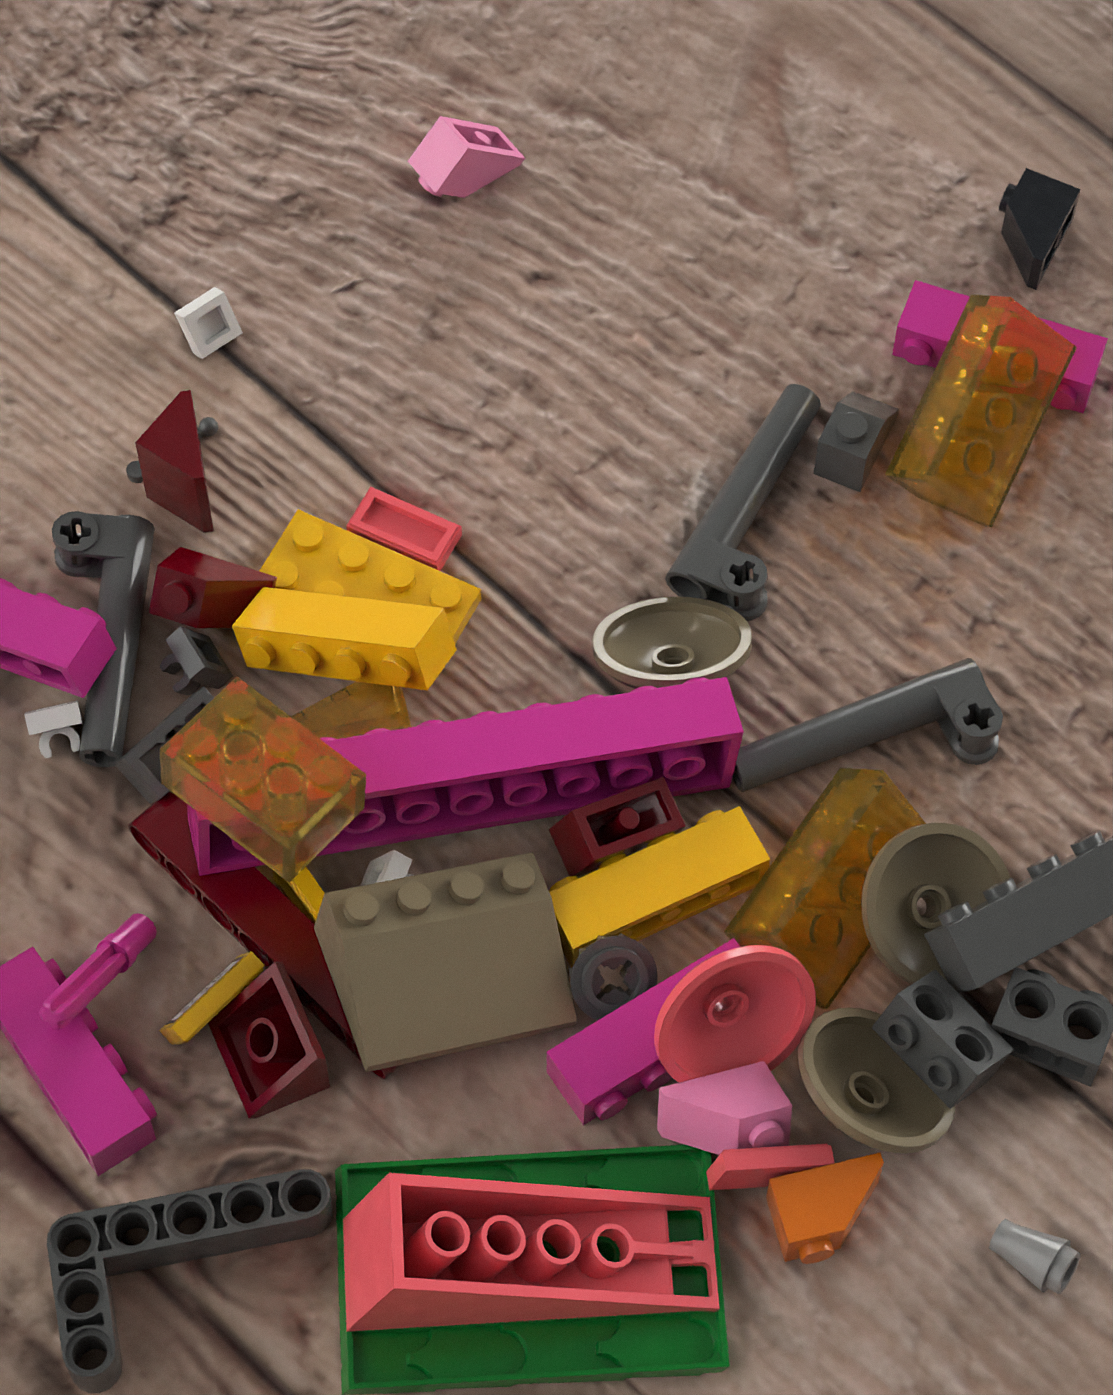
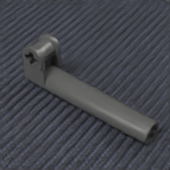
(119, 554)
(709, 561)
(951, 696)

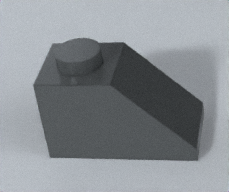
(853, 440)

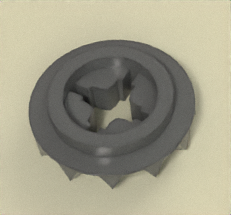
(638, 974)

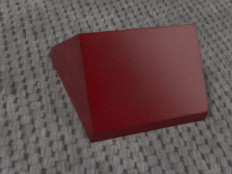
(174, 464)
(270, 1045)

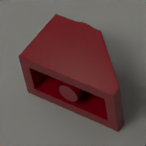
(204, 589)
(615, 826)

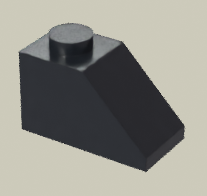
(1036, 221)

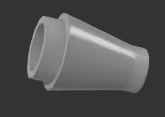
(1036, 1255)

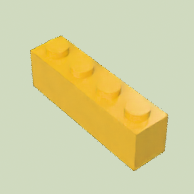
(345, 638)
(660, 883)

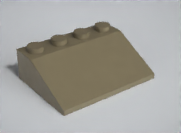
(446, 960)

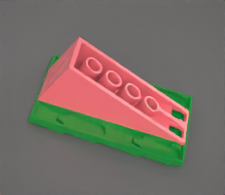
(528, 1270)

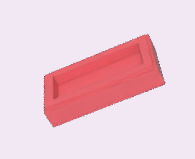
(405, 528)
(757, 1165)

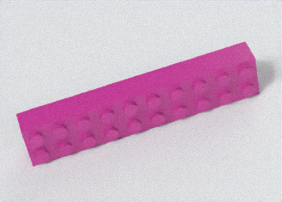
(520, 765)

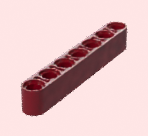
(250, 911)

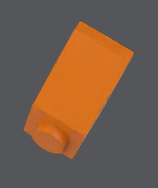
(820, 1206)

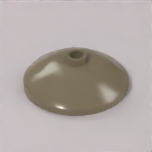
(671, 642)
(928, 862)
(867, 1086)

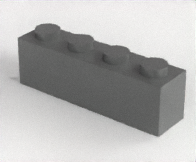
(1025, 917)

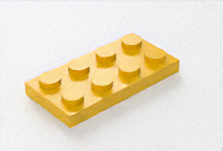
(337, 562)

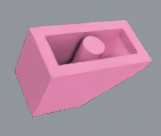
(462, 157)
(726, 1110)

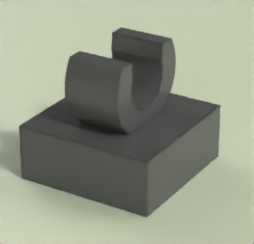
(198, 659)

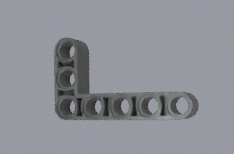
(163, 1247)

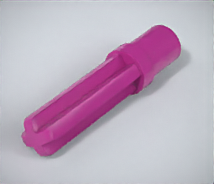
(112, 956)

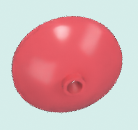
(735, 1013)

